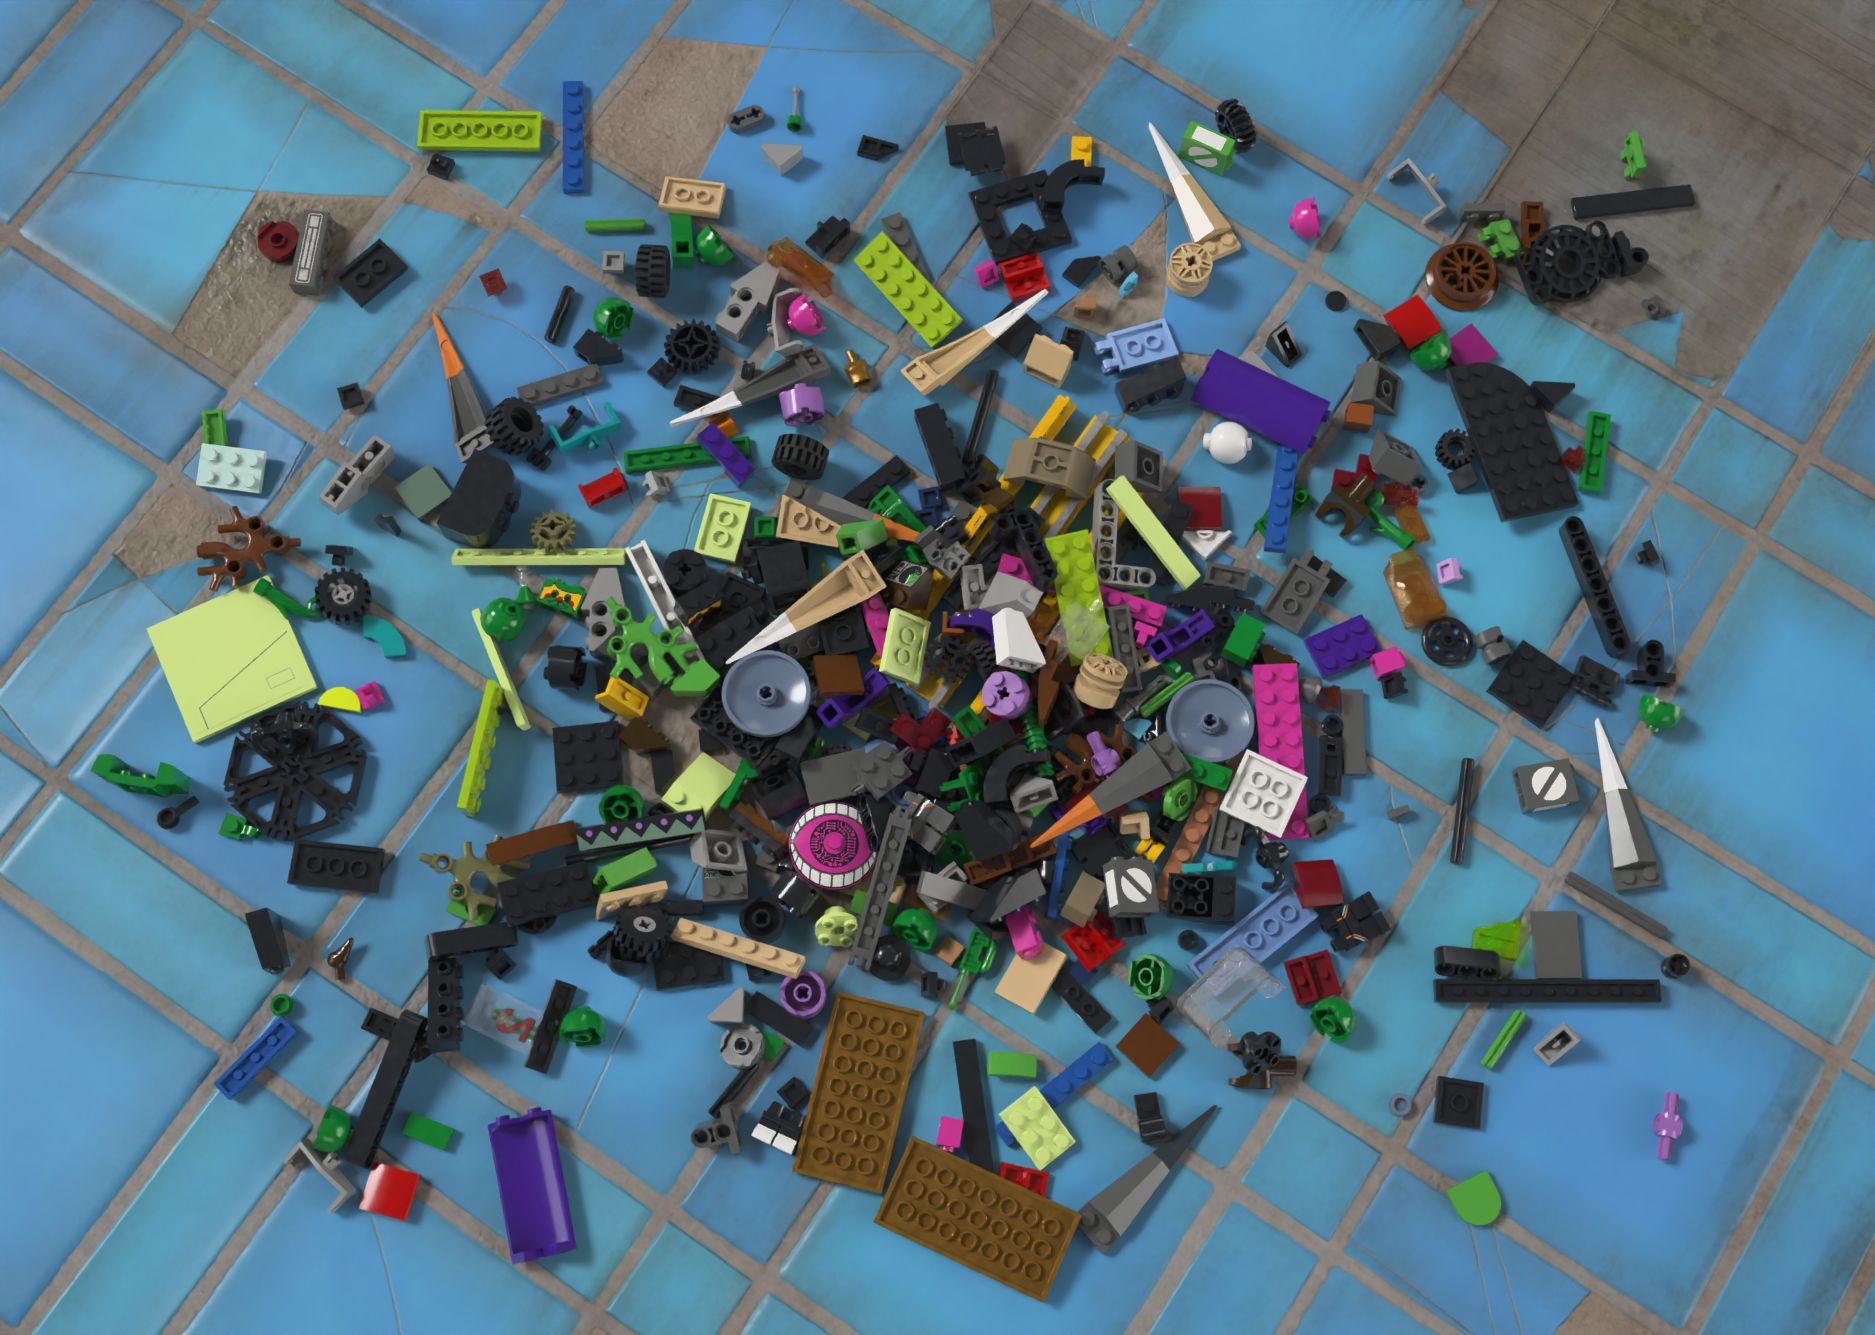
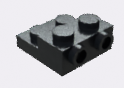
(913, 862)

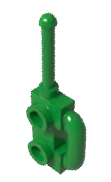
(970, 960)

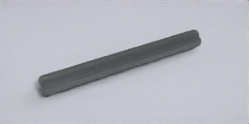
(1615, 904)

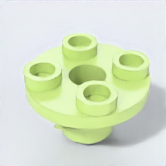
(836, 927)

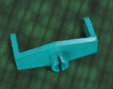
(589, 437)

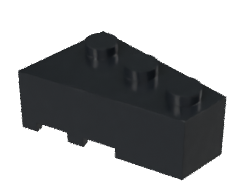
(1151, 387)

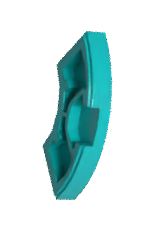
(385, 635)
(1210, 866)

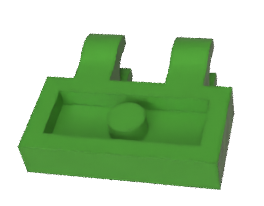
(1634, 155)
(1504, 237)

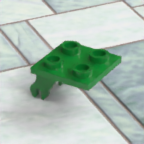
(973, 779)

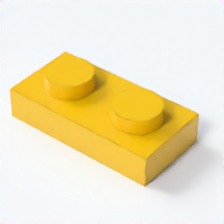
(1081, 149)

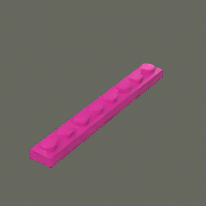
(1141, 609)

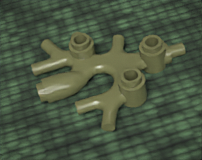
(465, 868)

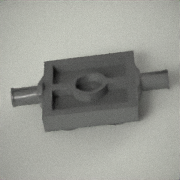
(880, 770)

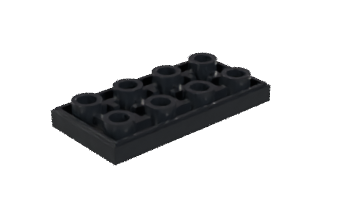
(715, 721)

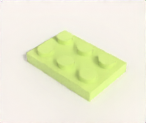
(722, 528)
(904, 646)
(1037, 1128)

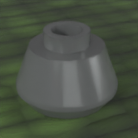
(1309, 688)

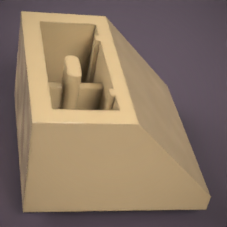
(1048, 361)

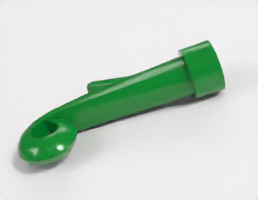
(1386, 527)
(283, 602)

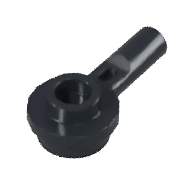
(170, 817)

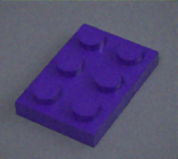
(1342, 646)

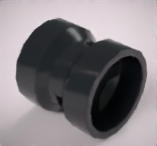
(1678, 962)

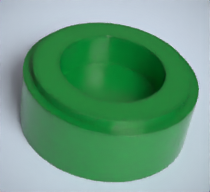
(1171, 668)

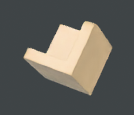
(1135, 822)

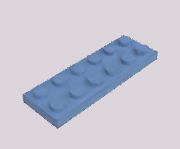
(1260, 931)

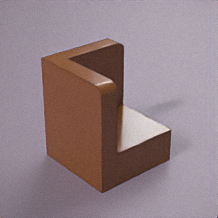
(1358, 417)
(955, 632)

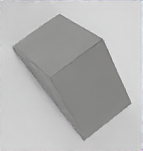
(782, 156)
(1032, 792)
(731, 1010)
(1556, 1043)

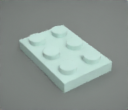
(231, 468)

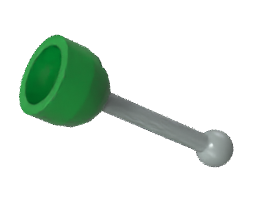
(794, 121)

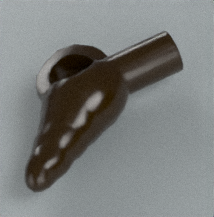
(339, 958)

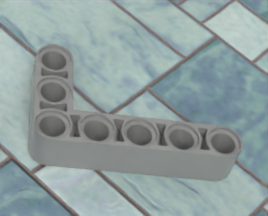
(1108, 544)

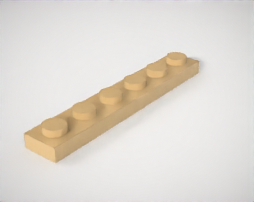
(738, 948)

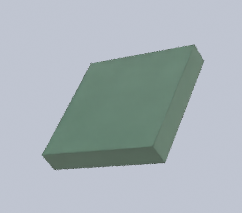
(423, 492)

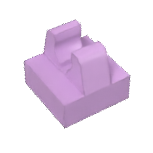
(1449, 571)

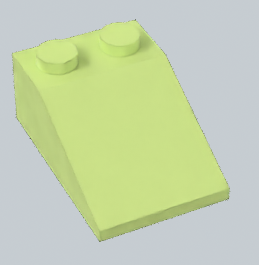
(699, 786)

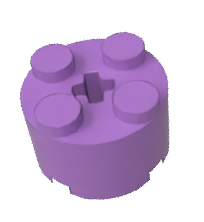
(802, 405)
(996, 689)
(803, 1007)

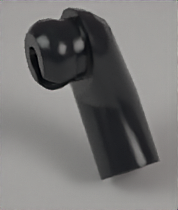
(1157, 730)

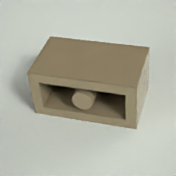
(1083, 899)

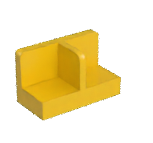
(623, 699)

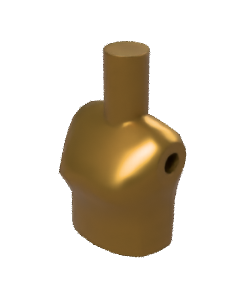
(857, 370)

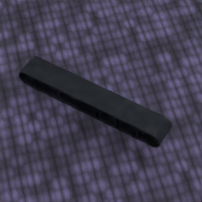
(1592, 596)
(386, 1089)

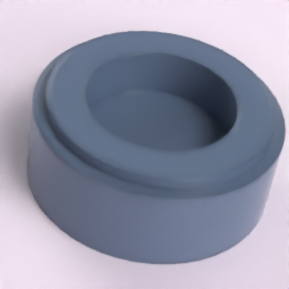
(1399, 1105)

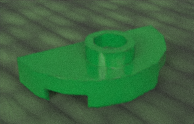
(734, 791)

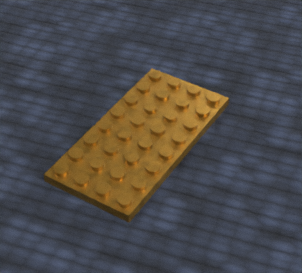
(858, 1092)
(977, 1218)

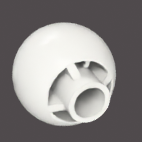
(1227, 442)

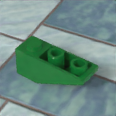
(681, 241)

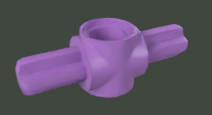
(1105, 760)
(1667, 1126)

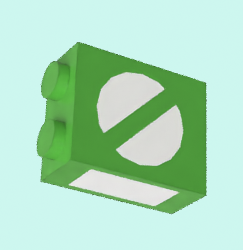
(1207, 148)

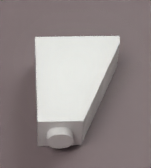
(1015, 642)

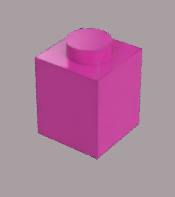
(1387, 662)
(949, 1133)

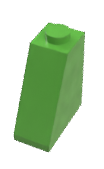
(624, 872)

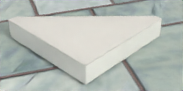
(1205, 541)

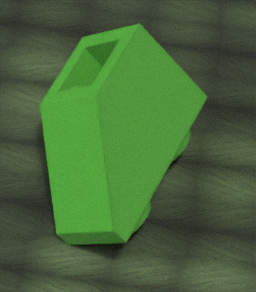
(861, 536)
(697, 681)

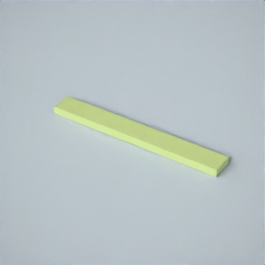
(570, 556)

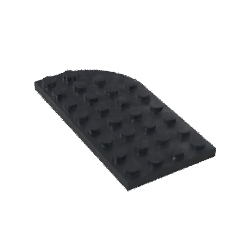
(1511, 441)

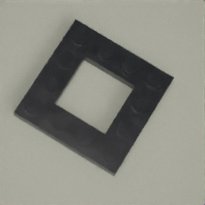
(987, 199)

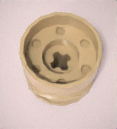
(1186, 279)
(1099, 680)

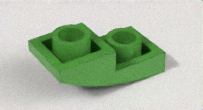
(1012, 1065)

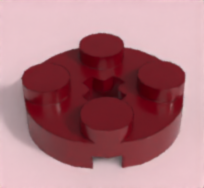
(266, 240)

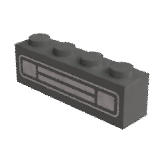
(312, 252)

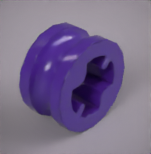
(1057, 813)

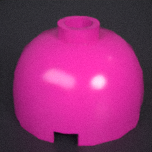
(1306, 219)
(805, 317)

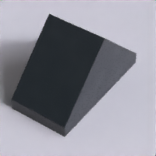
(1073, 339)
(1283, 345)
(1551, 393)
(1163, 828)

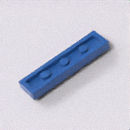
(1058, 885)
(255, 1058)

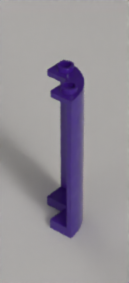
(1261, 401)
(531, 1186)

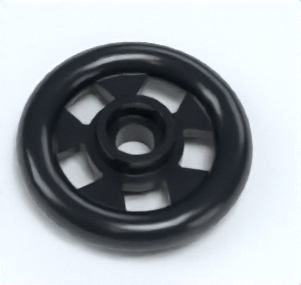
(1438, 655)

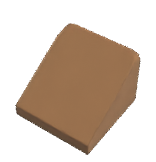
(1086, 307)
(949, 950)

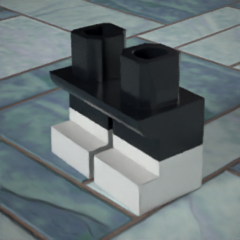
(770, 1124)

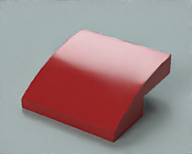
(1024, 277)
(1412, 322)
(1093, 942)
(1026, 1177)
(389, 1191)

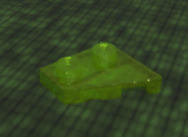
(1499, 938)

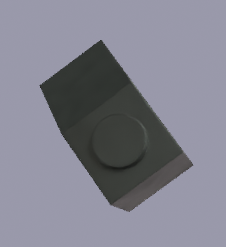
(1377, 338)

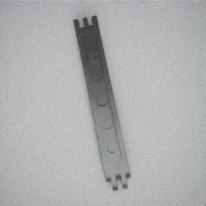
(880, 888)

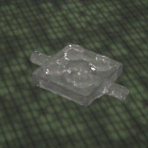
(1078, 630)

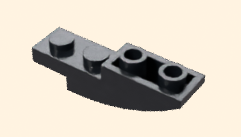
(1201, 596)

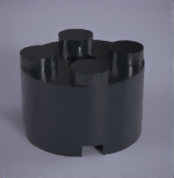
(681, 562)
(565, 667)
(796, 893)
(762, 907)

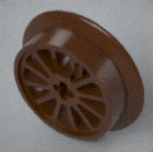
(1450, 295)

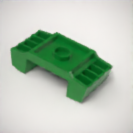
(167, 782)

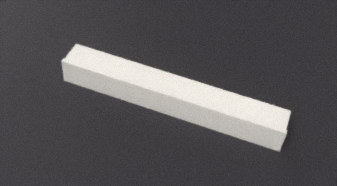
(661, 597)

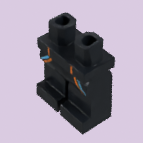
(1347, 925)

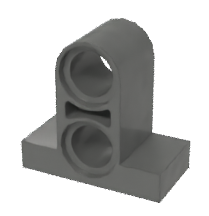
(714, 1134)

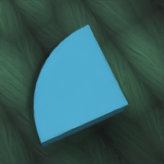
(1128, 285)
(1137, 727)

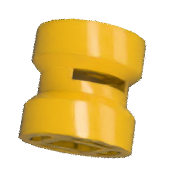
(1153, 852)

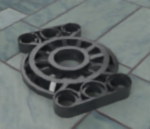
(1582, 247)

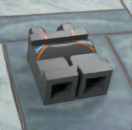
(924, 813)

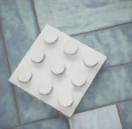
(1263, 793)

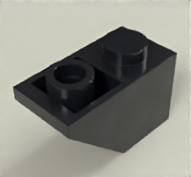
(595, 349)

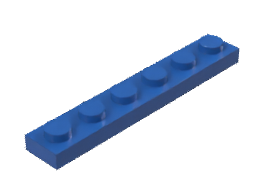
(573, 137)
(1281, 499)
(1066, 1083)

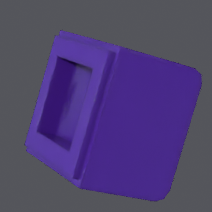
(1093, 825)

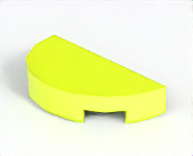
(341, 699)

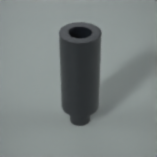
(683, 908)

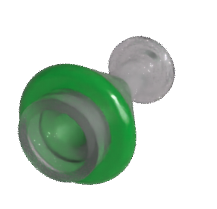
(525, 596)

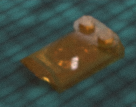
(797, 261)
(1413, 589)

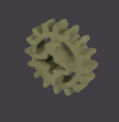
(553, 531)

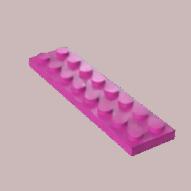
(1281, 731)

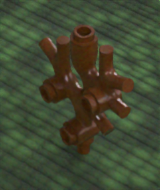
(236, 558)
(1083, 749)

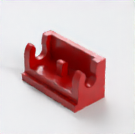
(603, 488)

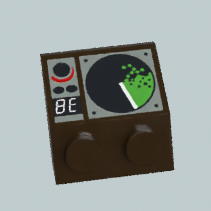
(908, 585)

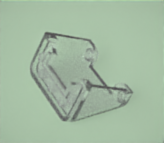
(1224, 991)

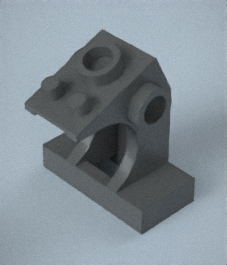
(948, 559)

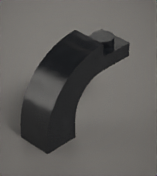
(1067, 175)
(1003, 769)

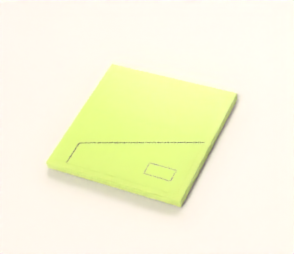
(230, 660)

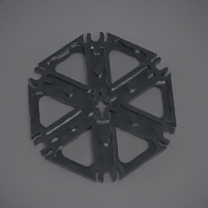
(289, 791)

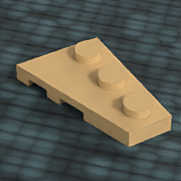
(805, 524)
(614, 902)

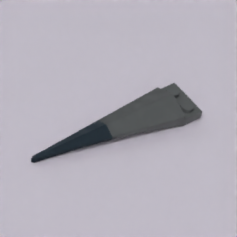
(1115, 1207)

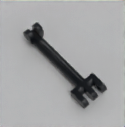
(542, 456)

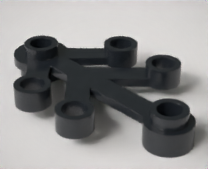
(1225, 630)

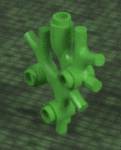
(641, 633)

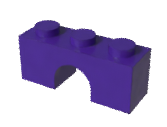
(721, 448)

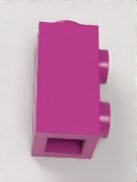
(1023, 933)

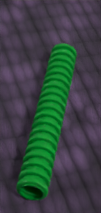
(1031, 728)

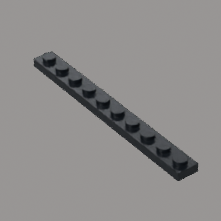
(1547, 991)

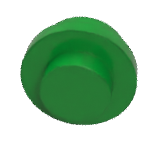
(282, 1005)

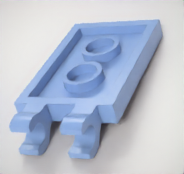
(1137, 347)

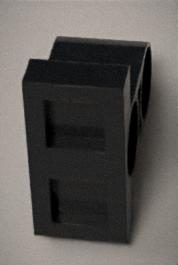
(980, 480)
(1654, 663)

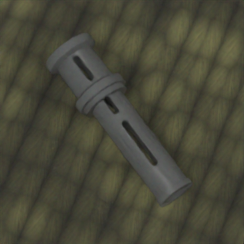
(1132, 706)

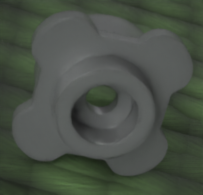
(1657, 302)

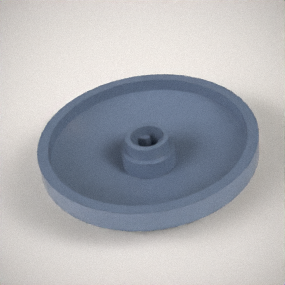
(763, 675)
(1214, 704)

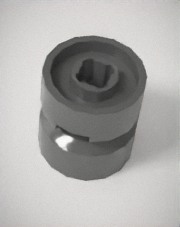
(1117, 264)
(1492, 645)

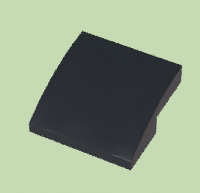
(1018, 334)
(881, 556)
(1065, 713)

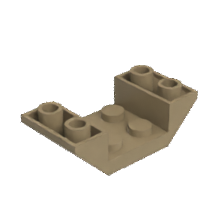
(1051, 465)

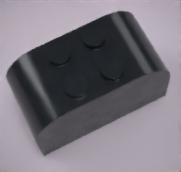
(481, 502)

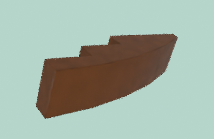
(1531, 227)
(1047, 688)
(532, 843)
(999, 864)

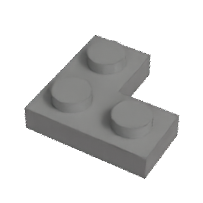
(972, 586)

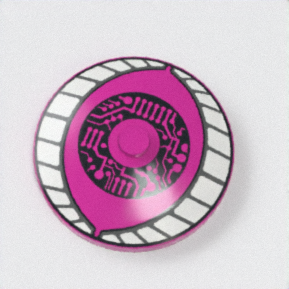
(830, 847)

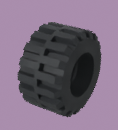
(652, 271)
(514, 426)
(800, 457)

